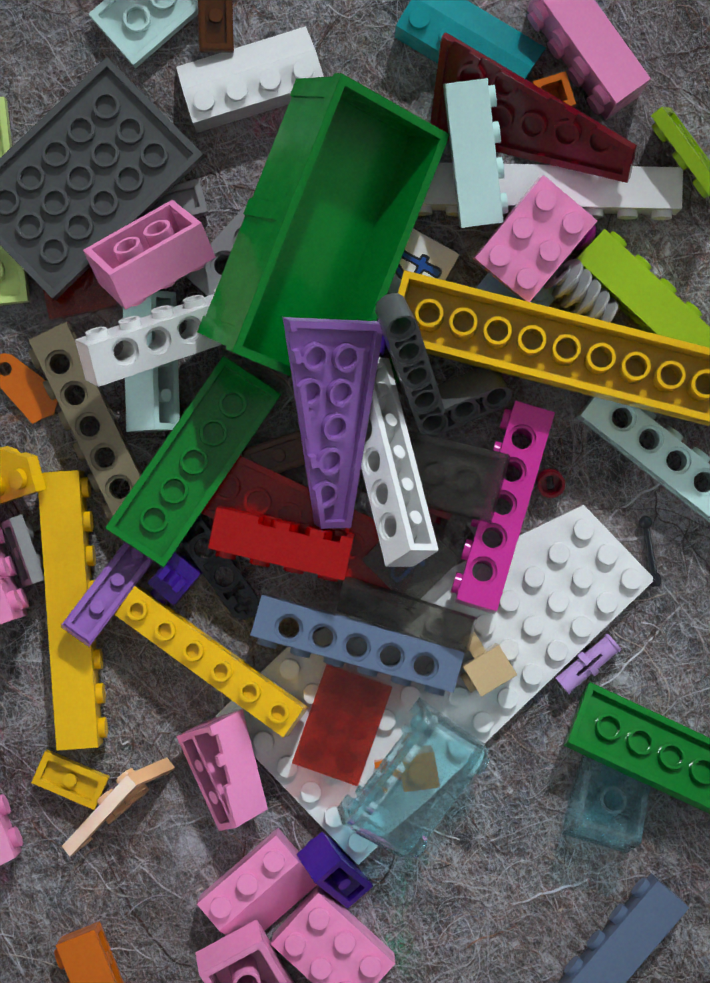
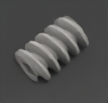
(581, 292)

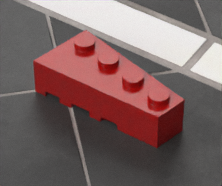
(281, 542)

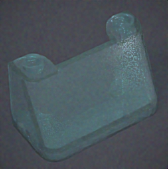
(415, 783)

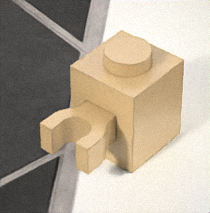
(486, 668)

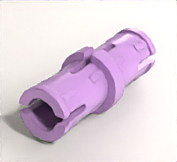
(601, 651)

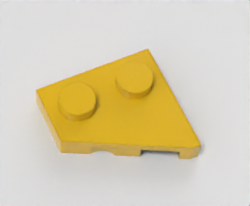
(19, 475)

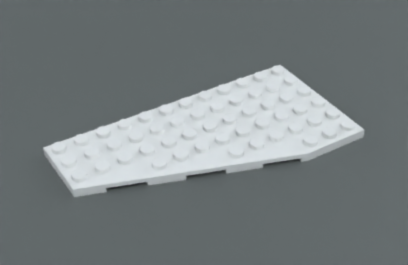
(556, 599)

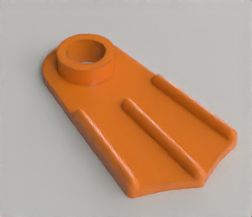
(26, 390)

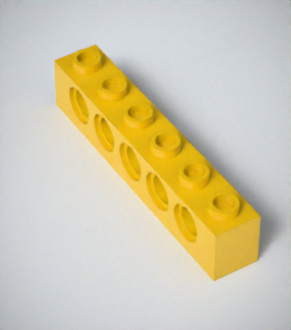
(211, 661)

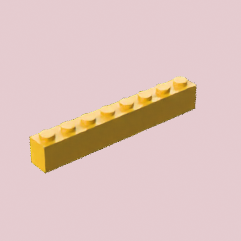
(67, 578)

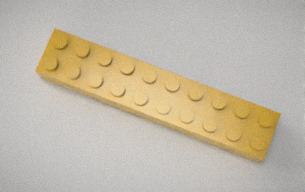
(560, 348)

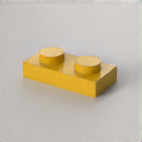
(70, 779)

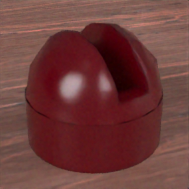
(557, 481)

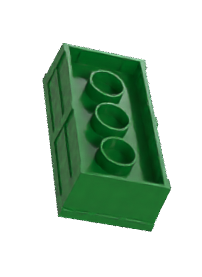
(324, 217)

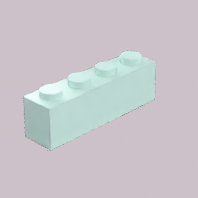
(474, 152)
(154, 393)

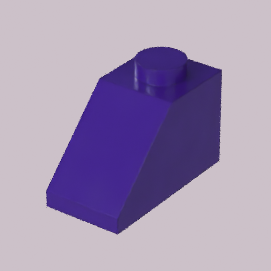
(334, 870)

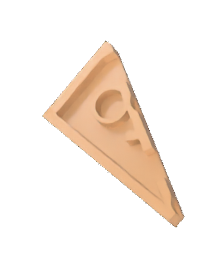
(116, 801)

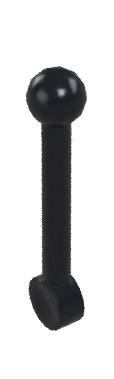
(645, 522)

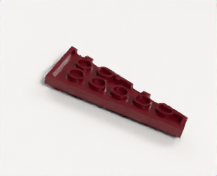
(532, 120)

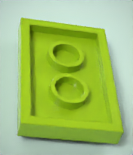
(688, 152)

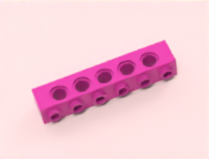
(486, 595)

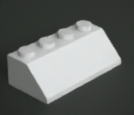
(248, 80)

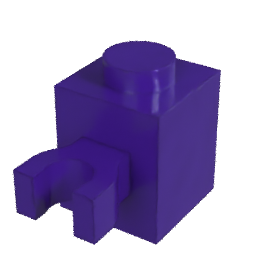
(174, 579)

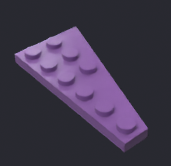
(333, 391)

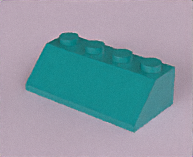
(428, 20)

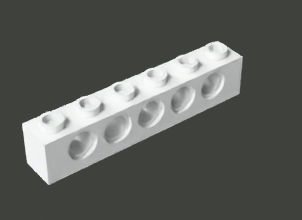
(98, 345)
(394, 479)

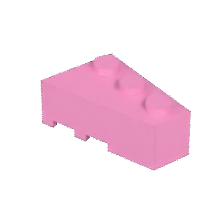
(225, 769)

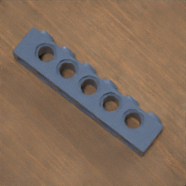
(268, 633)

